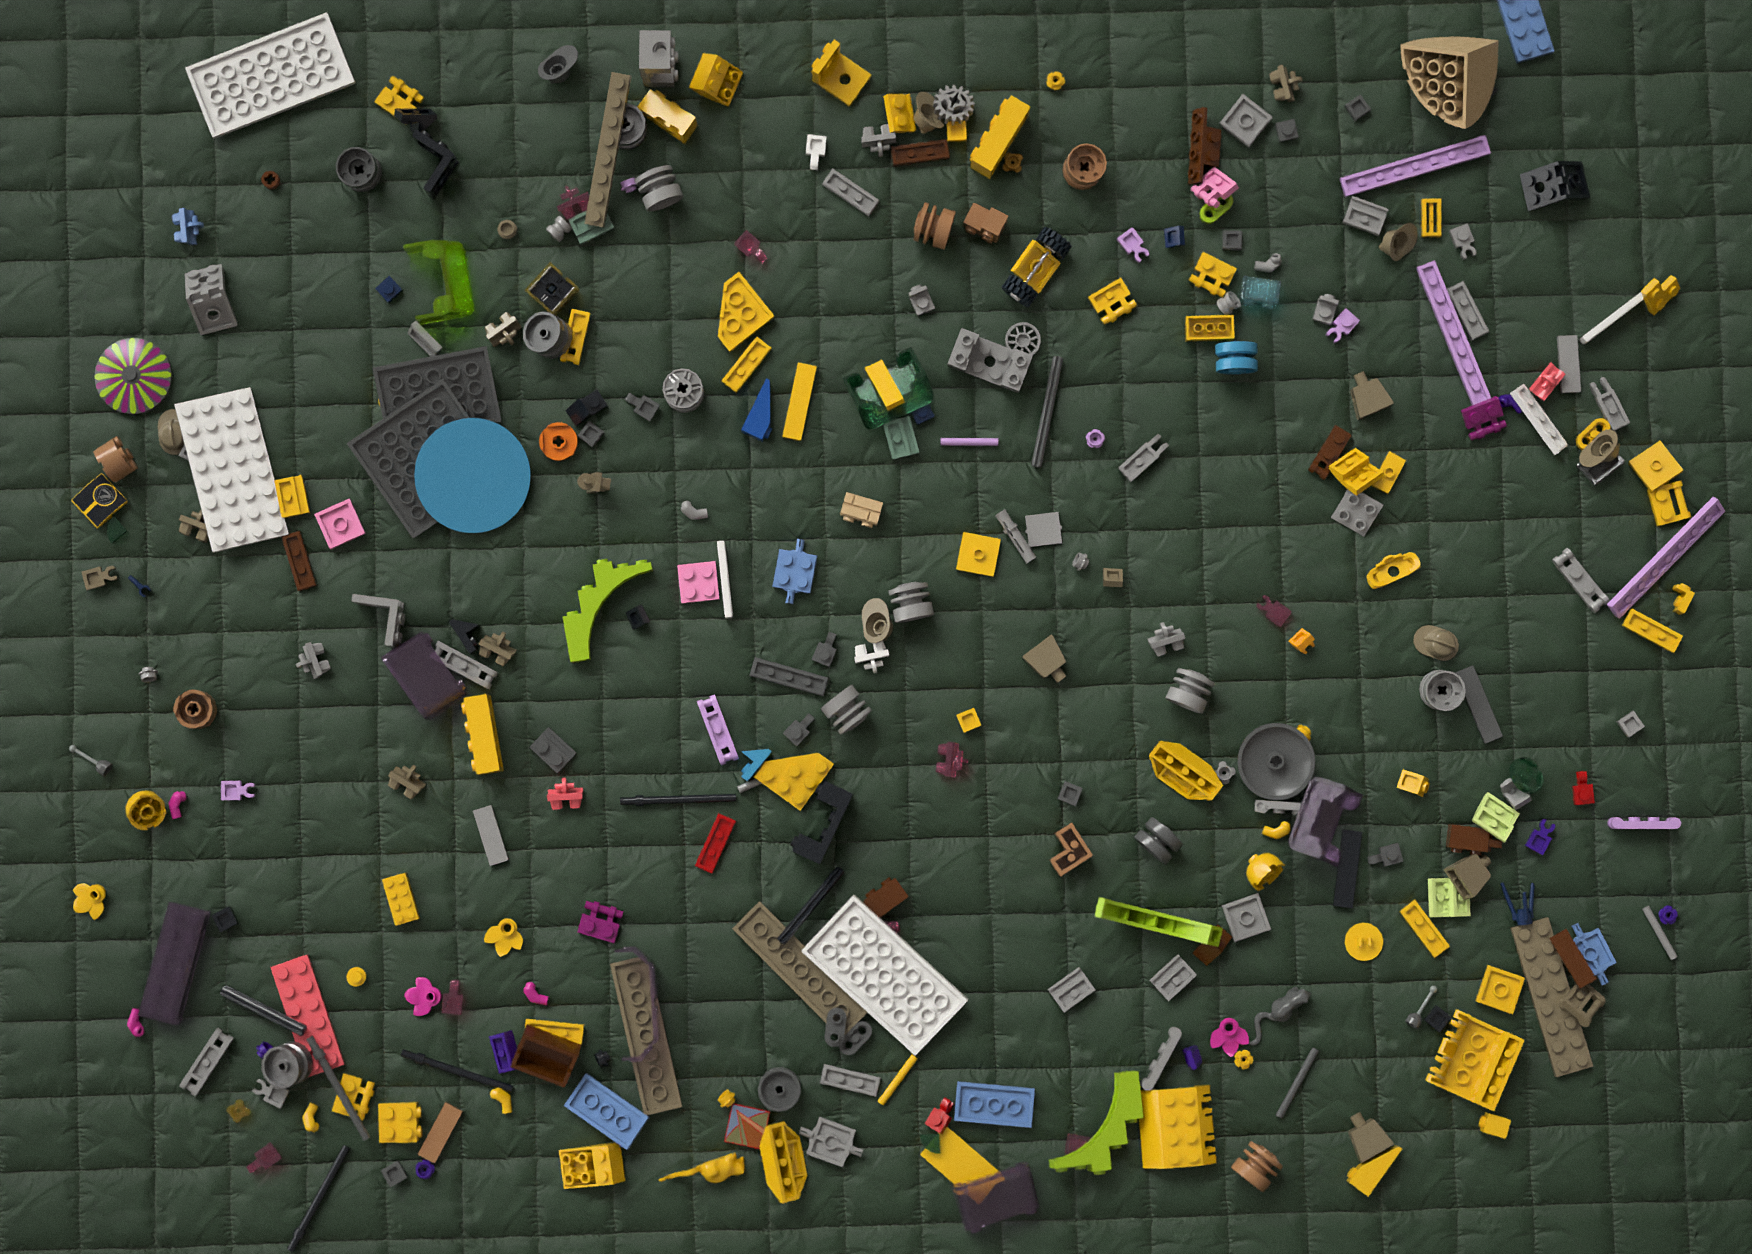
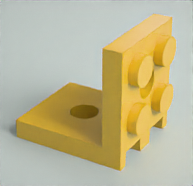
(832, 67)

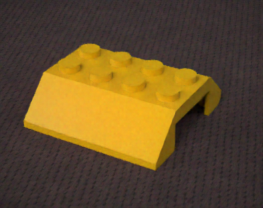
(1475, 1060)
(1176, 1128)

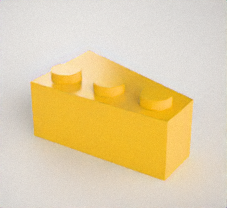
(668, 115)

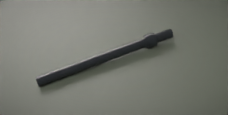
(640, 800)
(421, 1059)
(300, 1231)

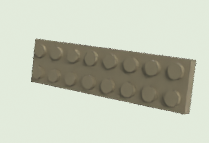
(760, 931)
(1547, 989)
(656, 1071)

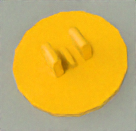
(1363, 941)

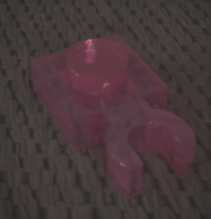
(1275, 612)

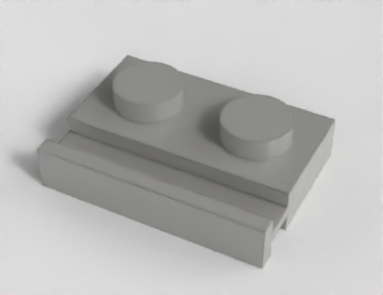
(1365, 215)
(1173, 977)
(1071, 989)

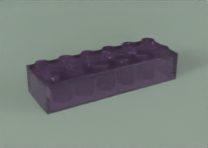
(174, 963)

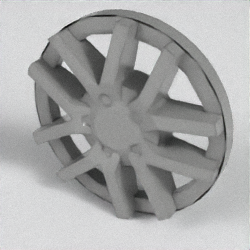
(1023, 339)

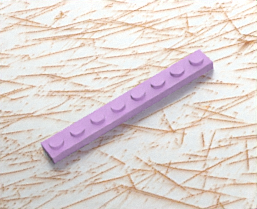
(1415, 166)
(1453, 332)
(1666, 557)

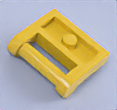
(1662, 504)

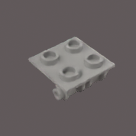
(1357, 511)

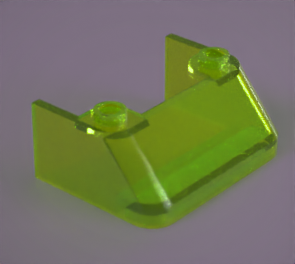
(459, 297)

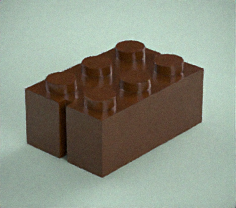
(545, 1055)

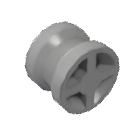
(1228, 303)

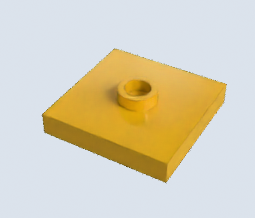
(1655, 466)
(978, 554)
(1500, 989)

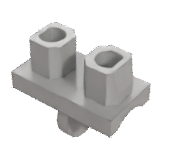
(878, 142)
(1164, 636)
(311, 651)

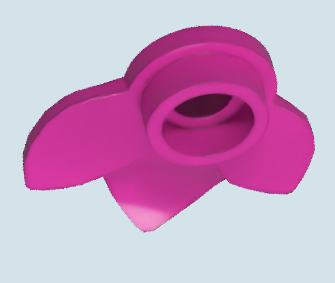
(420, 996)
(1229, 1039)

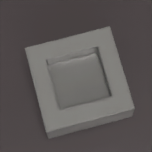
(1630, 724)

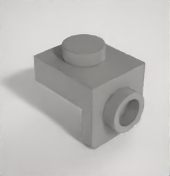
(1514, 795)

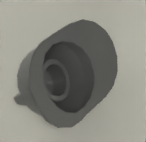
(557, 66)

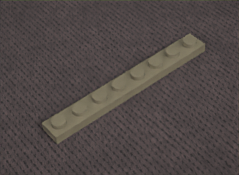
(608, 149)

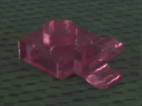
(749, 245)
(453, 1001)
(265, 1157)

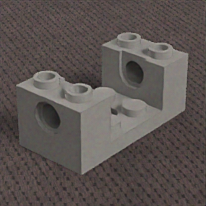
(657, 58)
(971, 352)

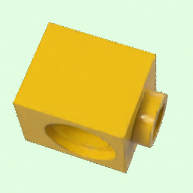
(1494, 1125)

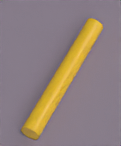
(897, 1080)

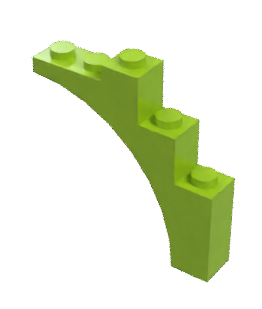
(608, 579)
(1158, 922)
(1096, 1153)

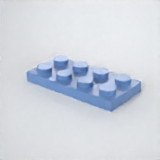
(1525, 29)
(994, 1104)
(606, 1111)

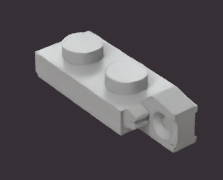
(1278, 807)

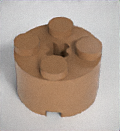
(115, 459)
(191, 719)

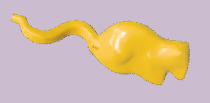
(714, 1170)

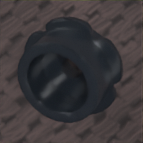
(602, 1058)

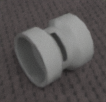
(558, 229)

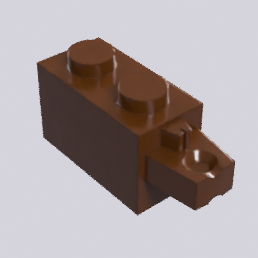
(1470, 838)
(886, 897)

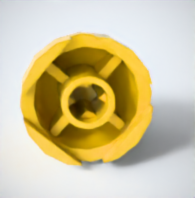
(145, 810)
(1263, 869)

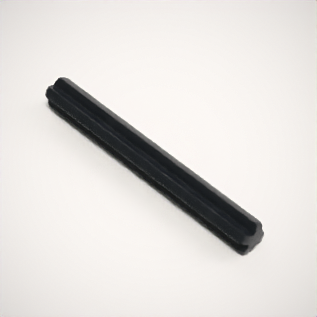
(810, 906)
(263, 1010)

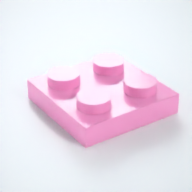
(340, 523)
(698, 582)

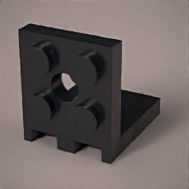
(445, 167)
(1561, 180)

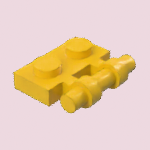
(390, 99)
(1214, 269)
(1109, 296)
(352, 1087)

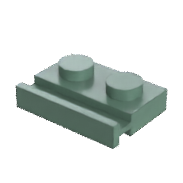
(588, 232)
(901, 438)

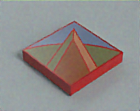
(746, 1125)

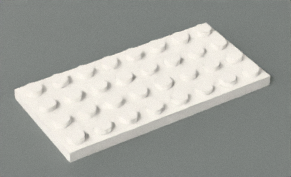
(270, 75)
(231, 469)
(884, 975)

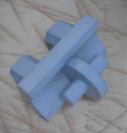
(189, 226)

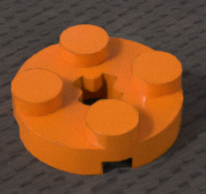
(566, 449)

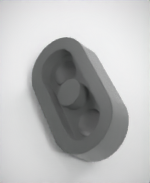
(836, 1027)
(856, 1038)

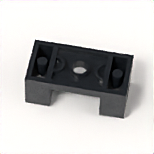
(835, 797)

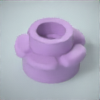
(628, 185)
(1100, 438)

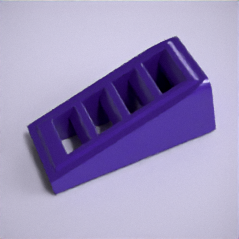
(1192, 1057)

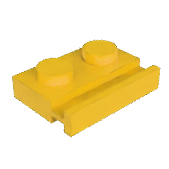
(899, 113)
(292, 496)

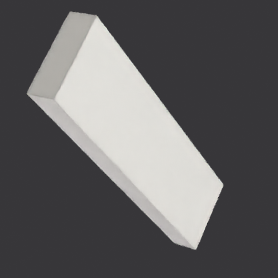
(1611, 319)
(1539, 419)
(725, 579)

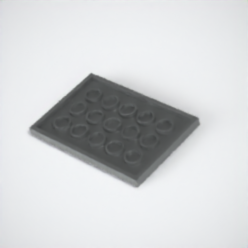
(464, 371)

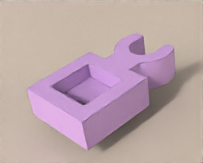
(1131, 242)
(1344, 324)
(234, 790)

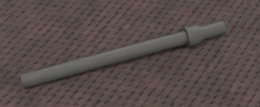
(319, 1055)

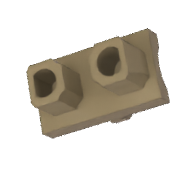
(1281, 75)
(503, 332)
(593, 482)
(188, 524)
(498, 645)
(408, 778)

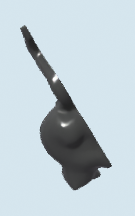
(1281, 1010)

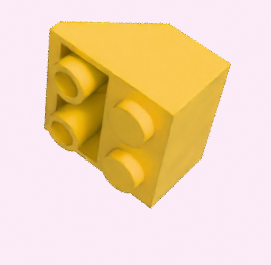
(716, 79)

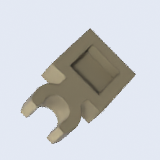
(96, 577)

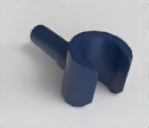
(139, 585)

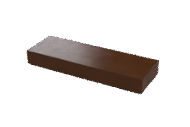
(920, 152)
(299, 561)
(1572, 958)

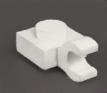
(815, 147)

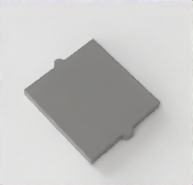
(1043, 529)

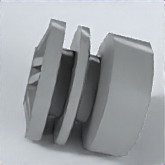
(657, 185)
(682, 401)
(911, 602)
(1190, 690)
(1453, 690)
(846, 709)

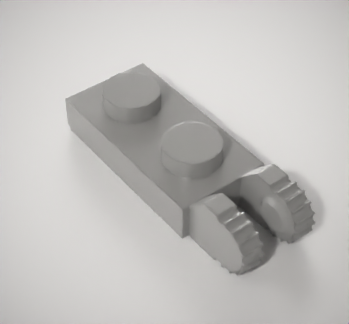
(1609, 405)
(1141, 459)

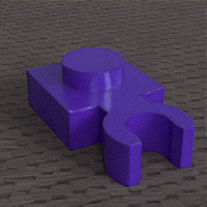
(1538, 840)

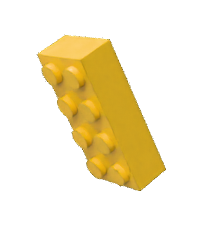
(1209, 328)
(401, 899)

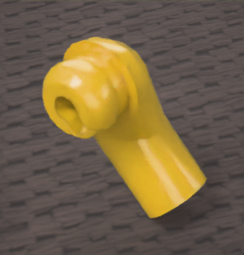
(1279, 832)
(504, 1098)
(308, 1119)

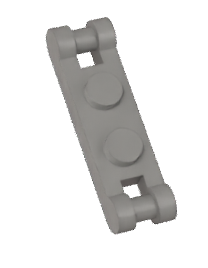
(1580, 580)
(465, 665)
(206, 1062)
(1157, 1065)

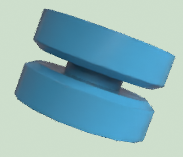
(1236, 357)

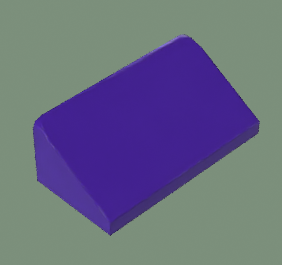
(504, 1050)

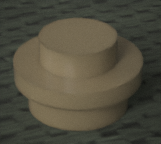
(507, 229)

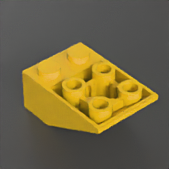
(592, 1165)

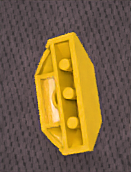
(1184, 771)
(783, 1161)

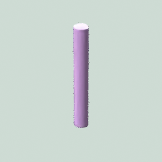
(969, 441)

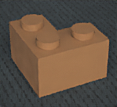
(985, 222)
(1074, 853)

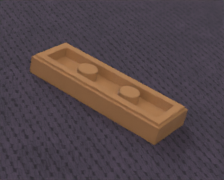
(440, 1132)

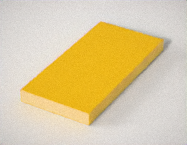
(958, 1159)

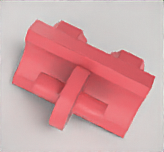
(1547, 381)
(565, 791)

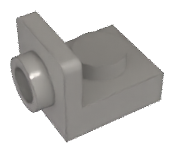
(921, 300)
(1325, 309)

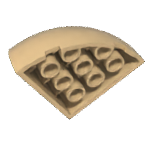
(1452, 75)

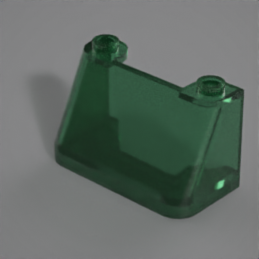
(910, 381)

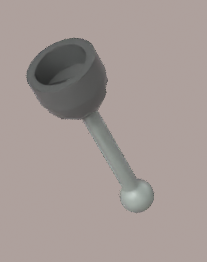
(103, 767)
(1415, 1019)

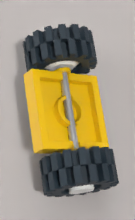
(1036, 266)

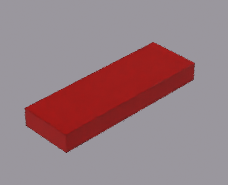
(715, 843)

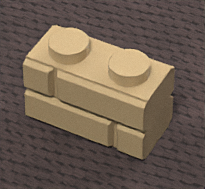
(861, 509)

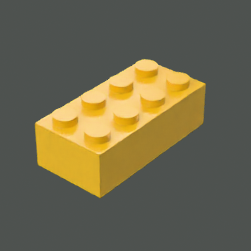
(1000, 136)
(483, 734)

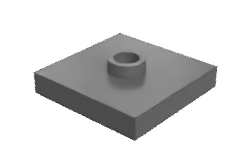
(1245, 120)
(1246, 917)

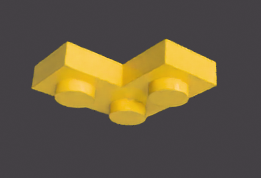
(1658, 295)

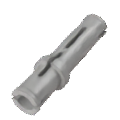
(1016, 537)

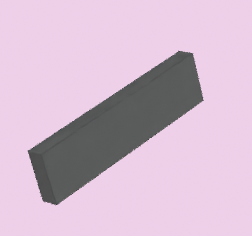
(789, 676)
(1479, 705)

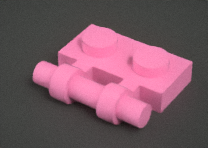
(1220, 185)

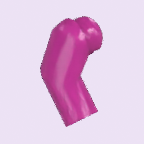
(174, 804)
(533, 996)
(134, 1024)

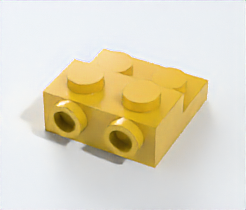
(399, 1122)

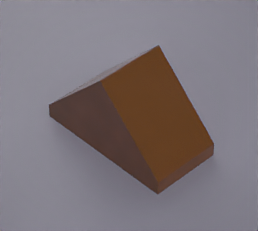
(1207, 953)

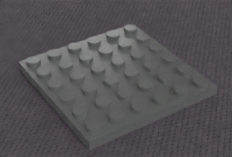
(392, 446)

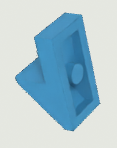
(758, 758)

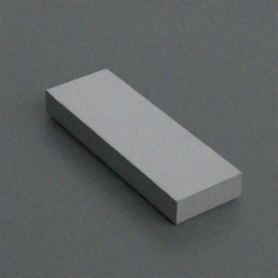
(850, 192)
(1467, 311)
(1569, 363)
(490, 835)
(850, 1080)

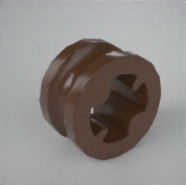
(274, 184)

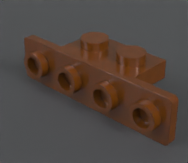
(1204, 146)

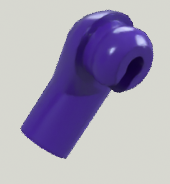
(1508, 401)

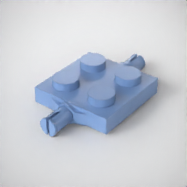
(795, 571)
(1594, 950)

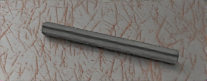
(1047, 411)

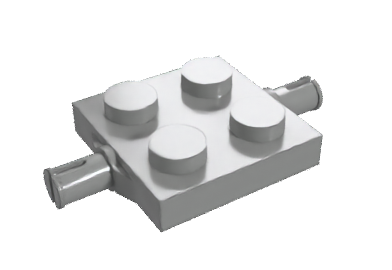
(830, 1141)

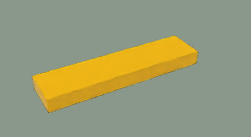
(799, 401)

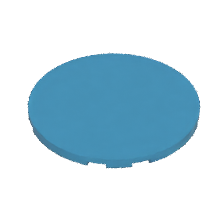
(472, 475)

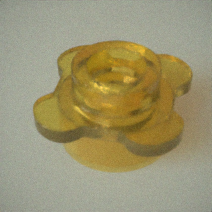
(232, 1110)

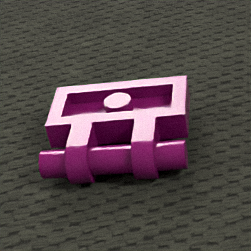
(1483, 412)
(597, 927)

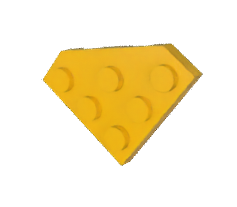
(740, 312)
(794, 776)

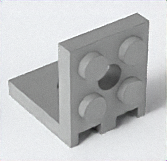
(207, 293)
(395, 619)

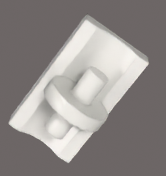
(879, 652)

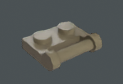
(1577, 999)

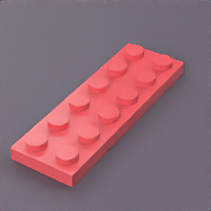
(305, 1004)

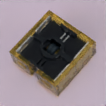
(551, 289)

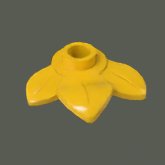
(87, 901)
(504, 940)

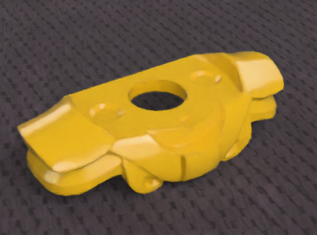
(1406, 564)

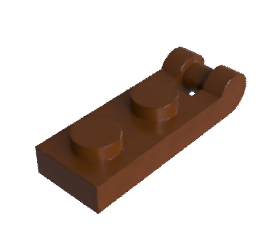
(1330, 451)

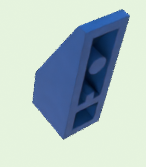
(759, 419)

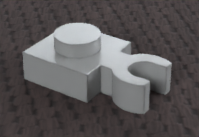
(1462, 238)
(273, 1095)

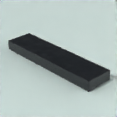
(1347, 868)

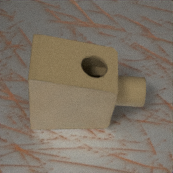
(1369, 396)
(1046, 659)
(1469, 874)
(1367, 1137)

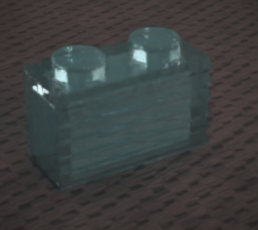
(1259, 292)

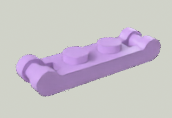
(717, 729)
(1652, 823)

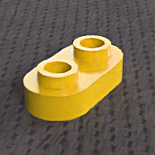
(1591, 432)

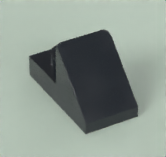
(418, 118)
(585, 408)
(462, 630)

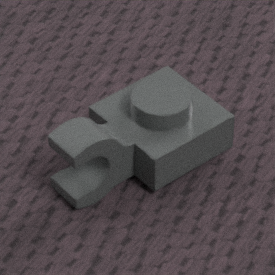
(645, 407)
(825, 652)
(797, 731)
(1388, 855)

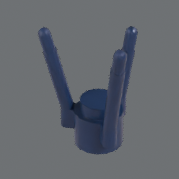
(1524, 914)

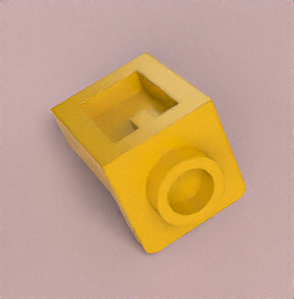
(1682, 602)
(1413, 783)

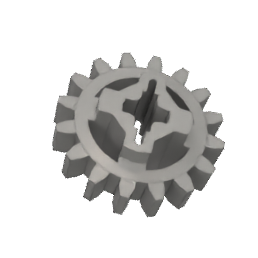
(946, 99)

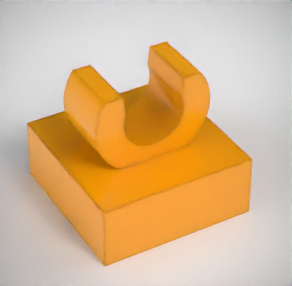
(1302, 640)

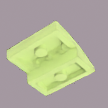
(1495, 817)
(1445, 899)

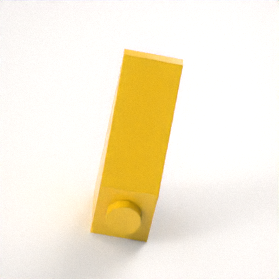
(1369, 1172)

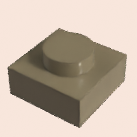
(1112, 577)

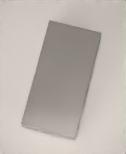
(424, 339)

